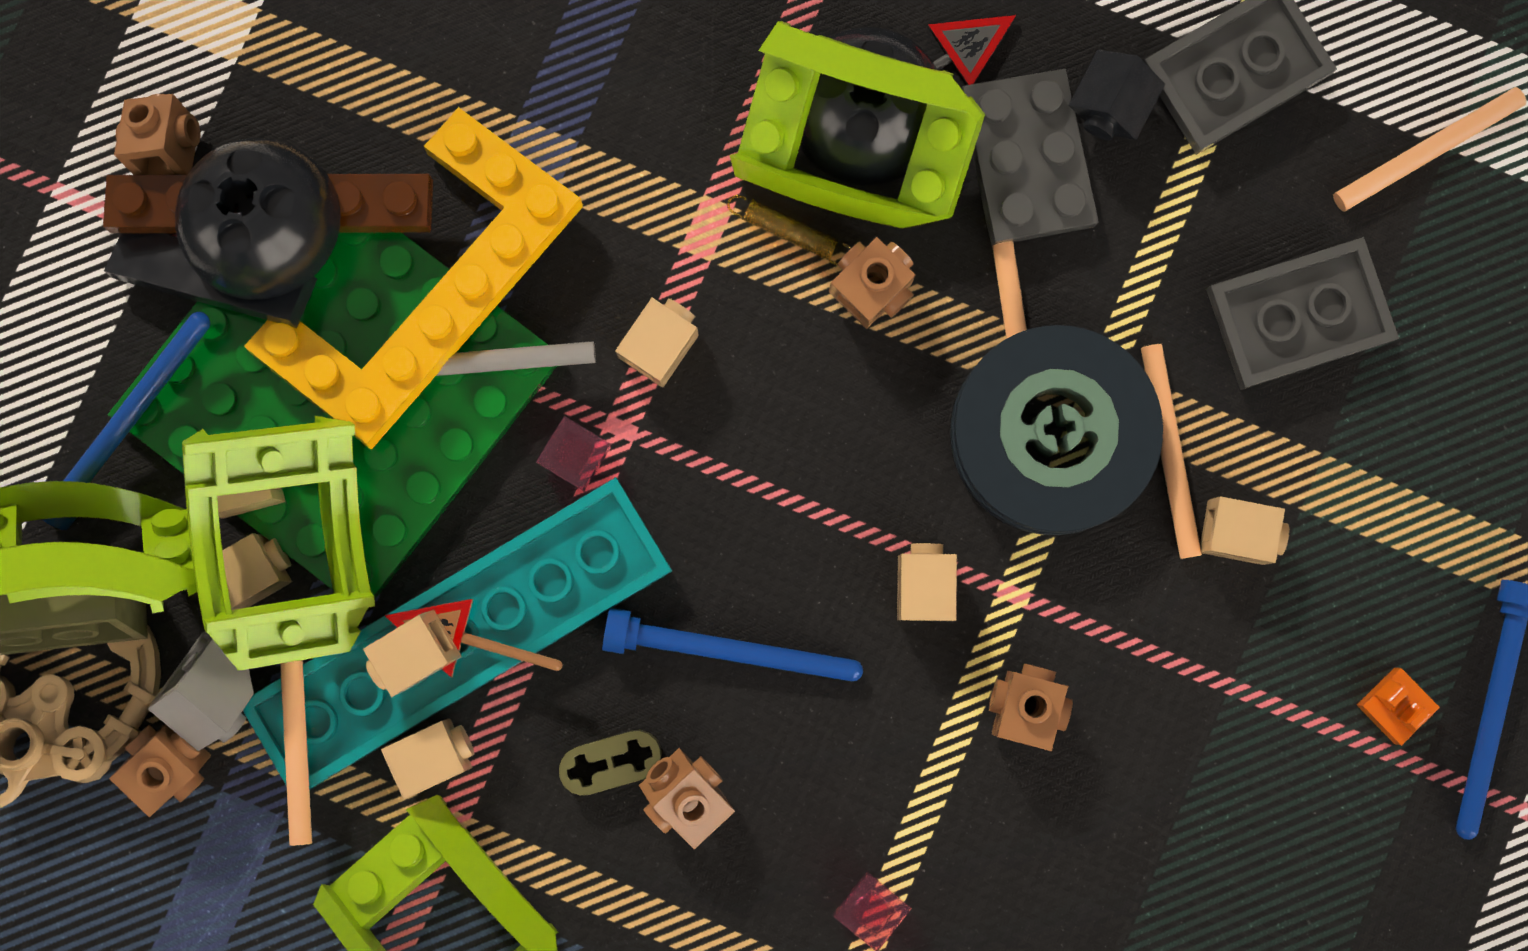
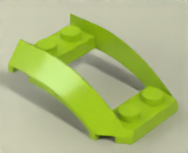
(783, 106)
(266, 461)
(89, 568)
(405, 861)

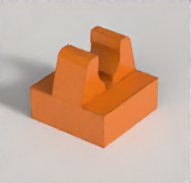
(1398, 706)

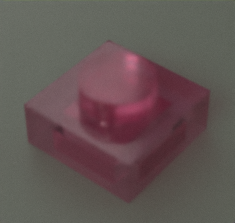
(574, 453)
(872, 911)

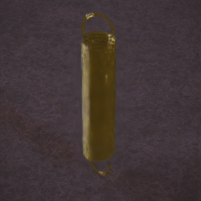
(788, 229)

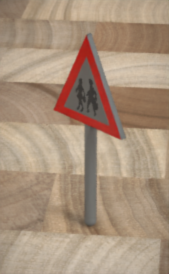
(970, 43)

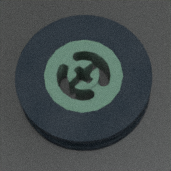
(1119, 422)

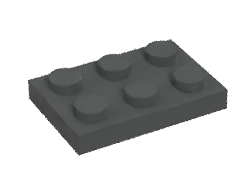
(1239, 68)
(1031, 158)
(1302, 313)

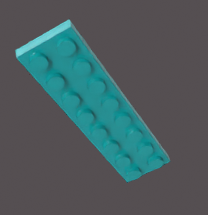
(522, 597)

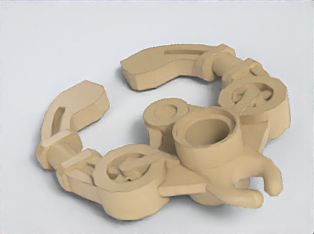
(75, 752)

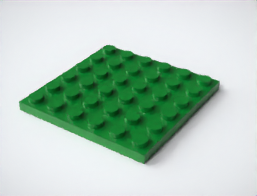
(420, 461)

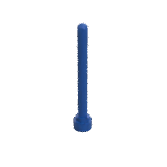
(135, 405)
(1515, 607)
(626, 633)

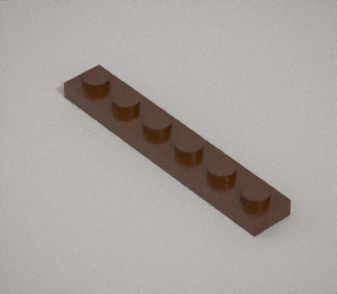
(366, 203)

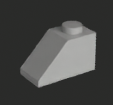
(204, 696)

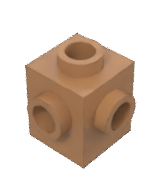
(156, 136)
(870, 300)
(1051, 709)
(159, 768)
(685, 797)

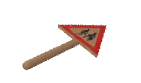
(455, 618)

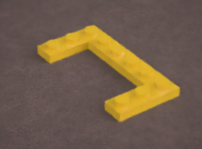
(530, 219)

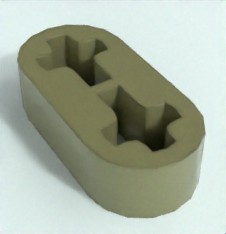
(605, 749)

